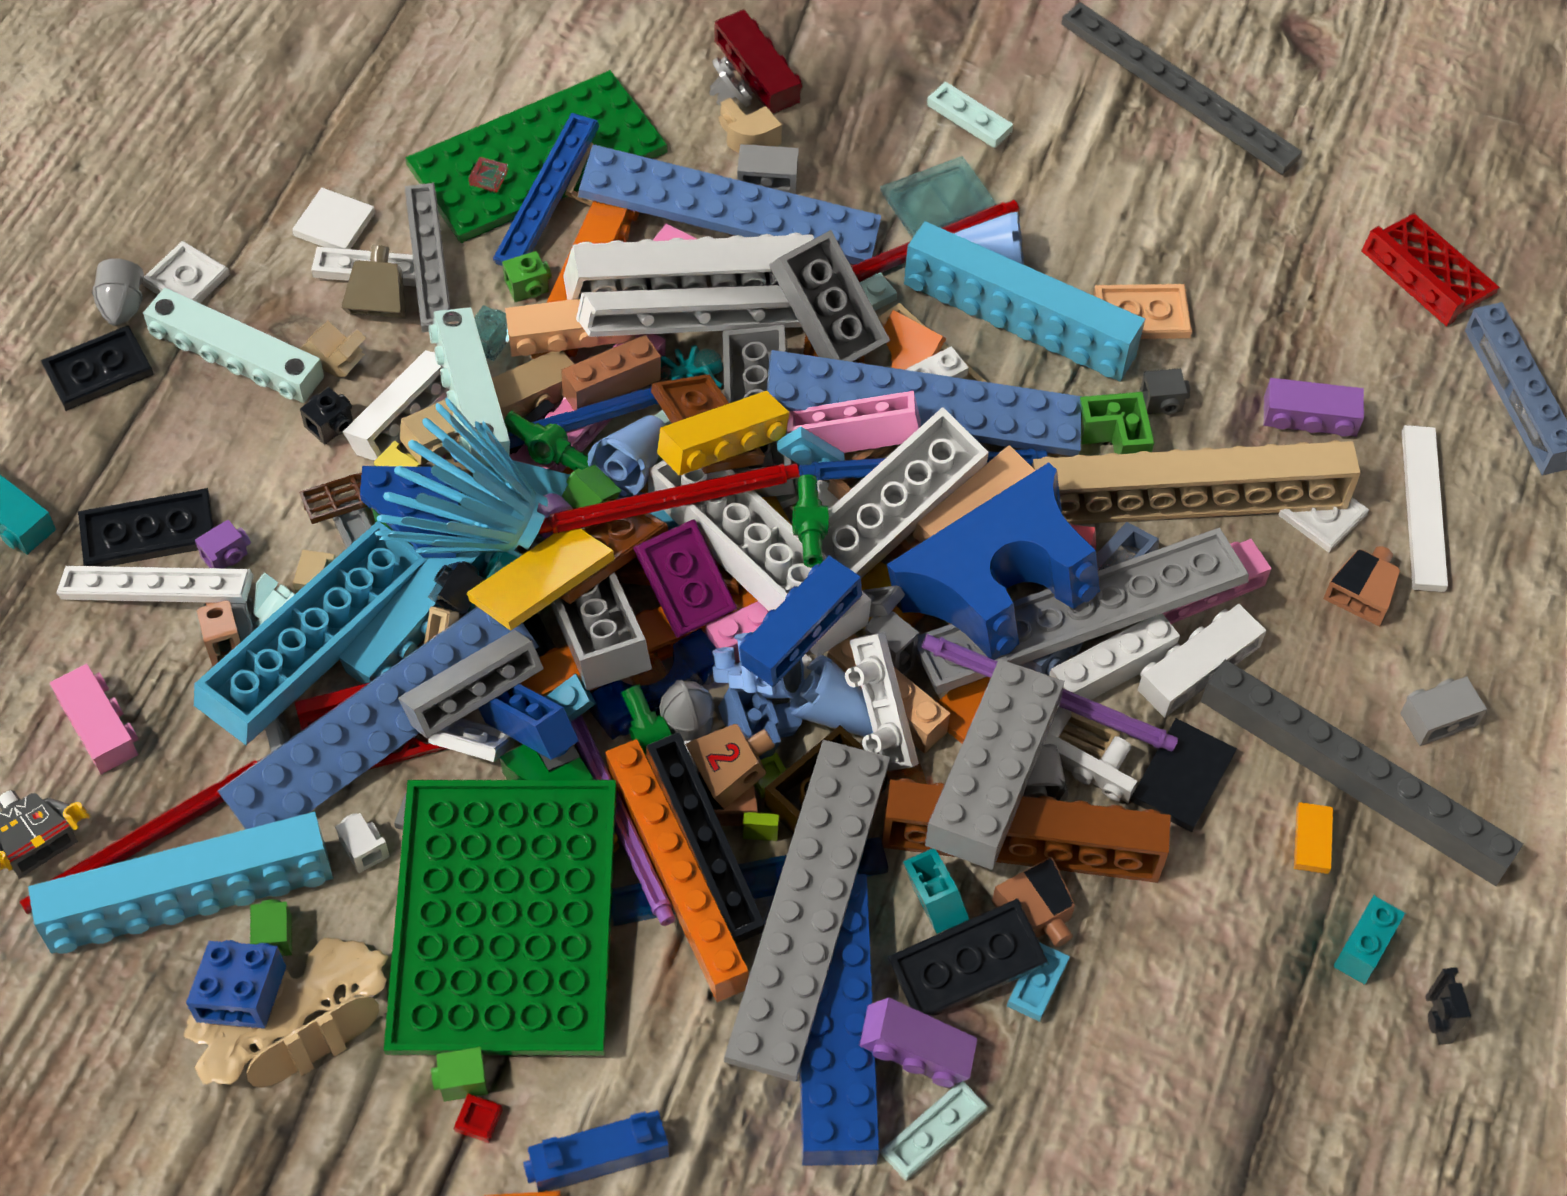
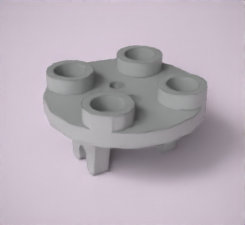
(728, 85)

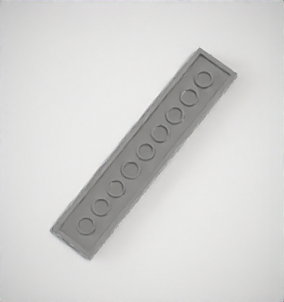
(1126, 596)
(807, 912)

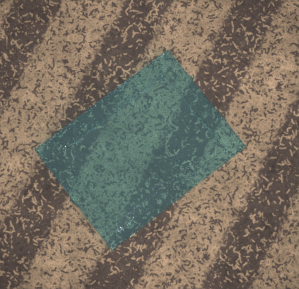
(937, 195)

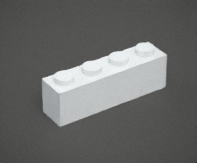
(381, 421)
(1117, 658)
(1190, 666)

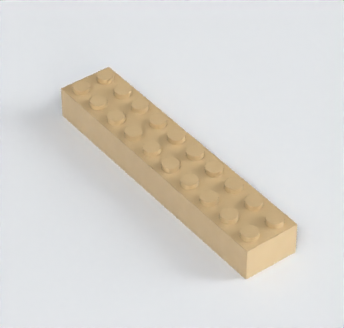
(1205, 482)

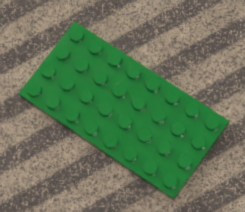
(523, 143)

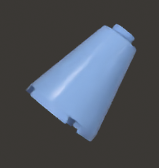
(998, 235)
(628, 454)
(830, 700)

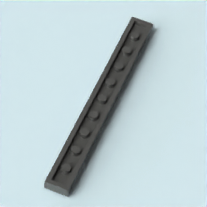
(1182, 88)

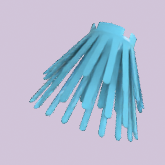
(495, 514)

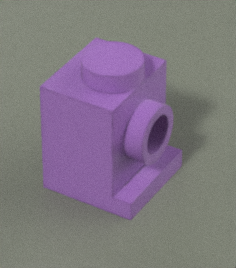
(223, 545)

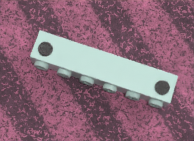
(233, 345)
(467, 373)

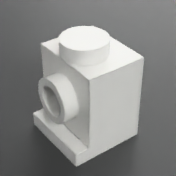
(361, 842)

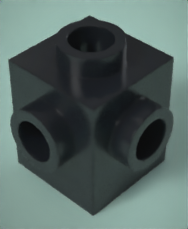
(327, 415)

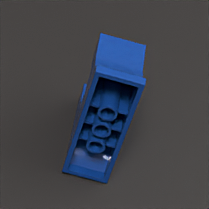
(1003, 542)

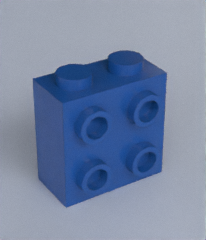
(236, 984)

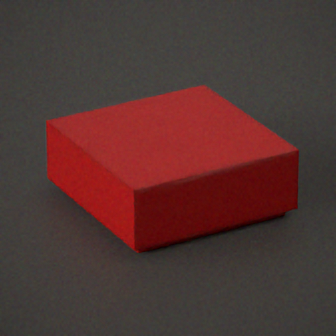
(478, 1118)

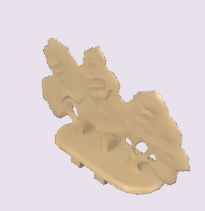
(327, 967)

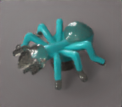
(699, 363)

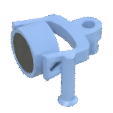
(738, 677)

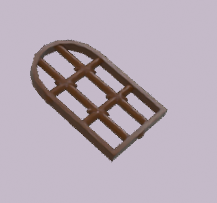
(333, 504)

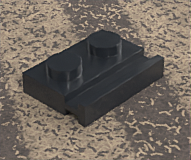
(1449, 1008)

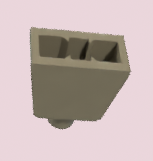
(375, 287)

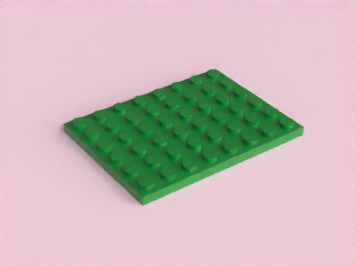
(503, 918)

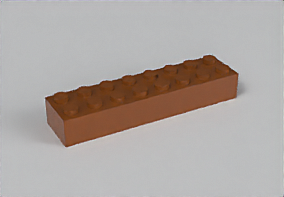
(1074, 833)

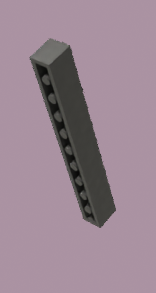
(1361, 772)

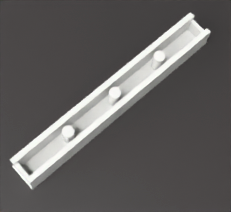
(684, 310)

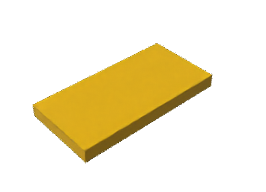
(540, 576)

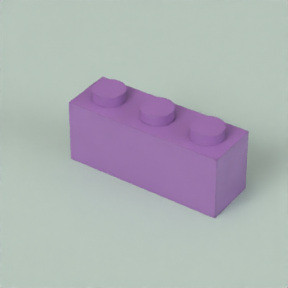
(1313, 407)
(918, 1042)

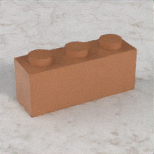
(612, 373)

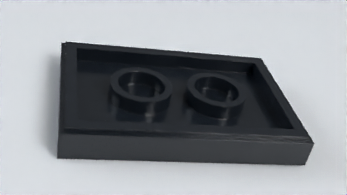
(97, 367)
(1186, 778)

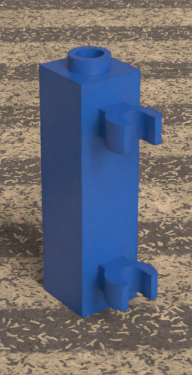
(596, 1152)

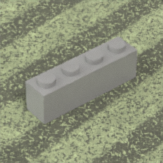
(470, 683)

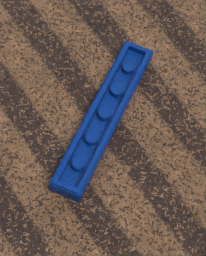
(547, 188)

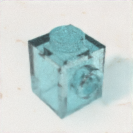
(492, 331)

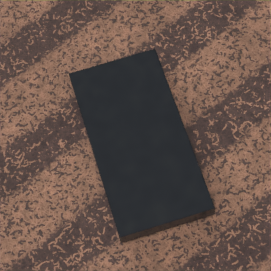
(144, 528)
(968, 960)

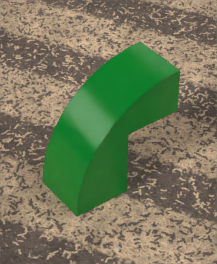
(526, 764)

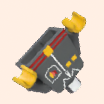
(35, 830)

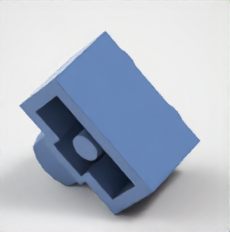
(755, 713)

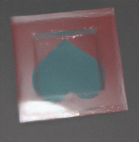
(488, 174)

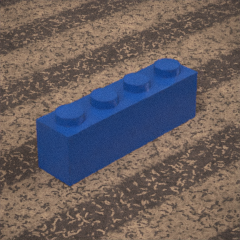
(800, 620)
(531, 721)

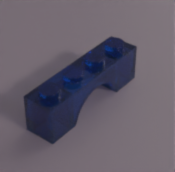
(692, 662)

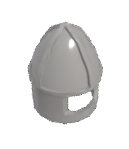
(117, 290)
(687, 710)

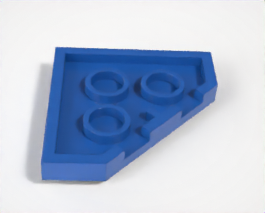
(382, 479)

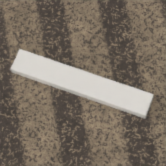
(1424, 509)
(155, 584)

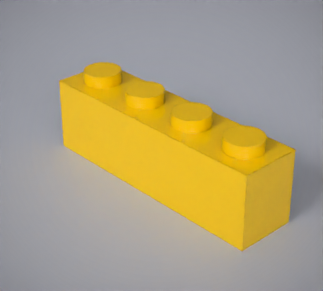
(722, 432)

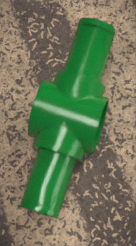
(546, 442)
(810, 520)
(646, 724)

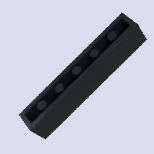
(704, 836)

